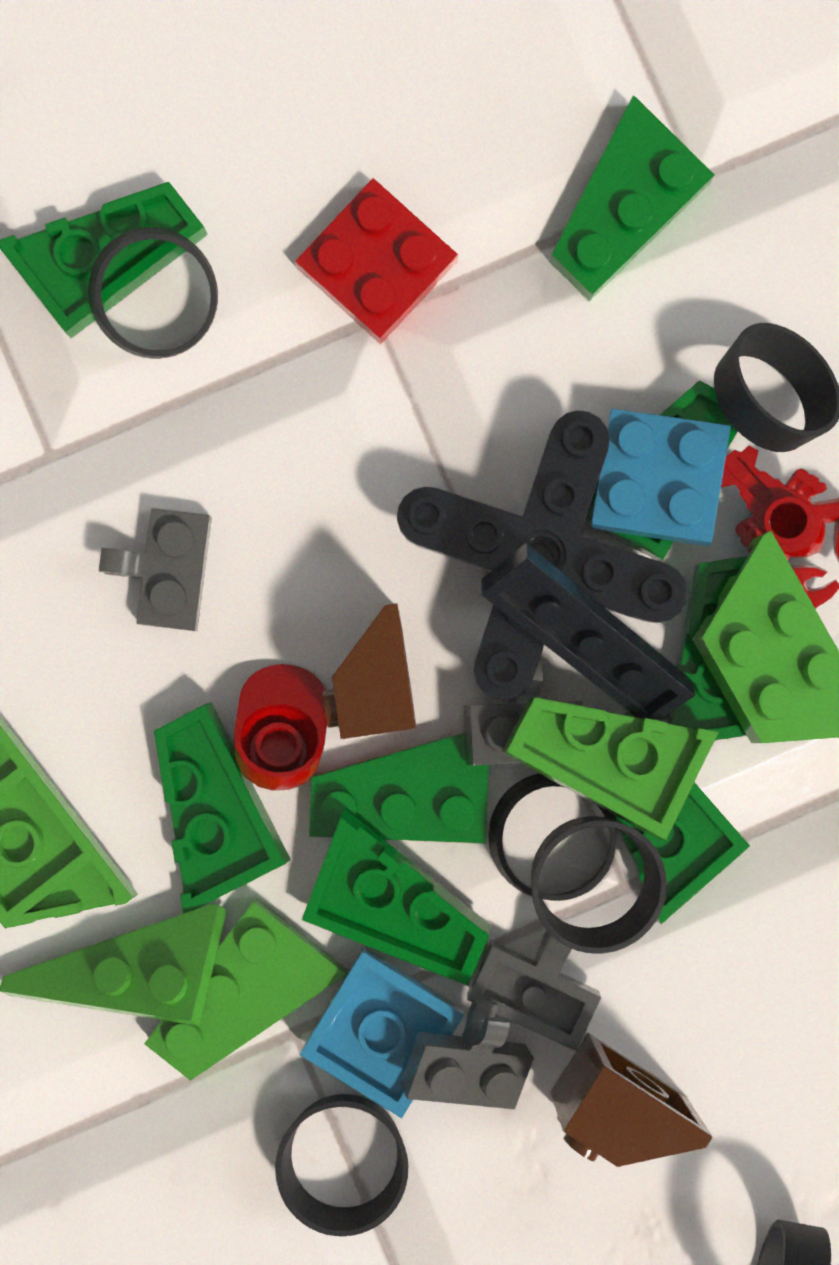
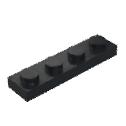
(586, 635)

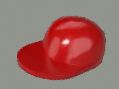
(280, 727)

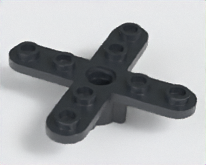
(554, 518)

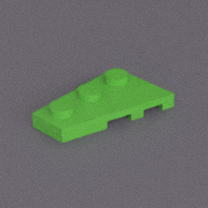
(612, 759)
(256, 980)

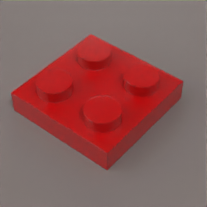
(376, 260)

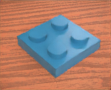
(661, 477)
(373, 1027)

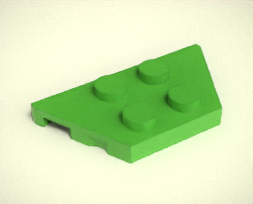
(772, 651)
(46, 851)

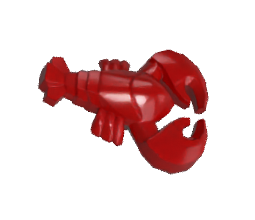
(788, 513)

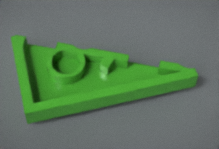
(143, 973)

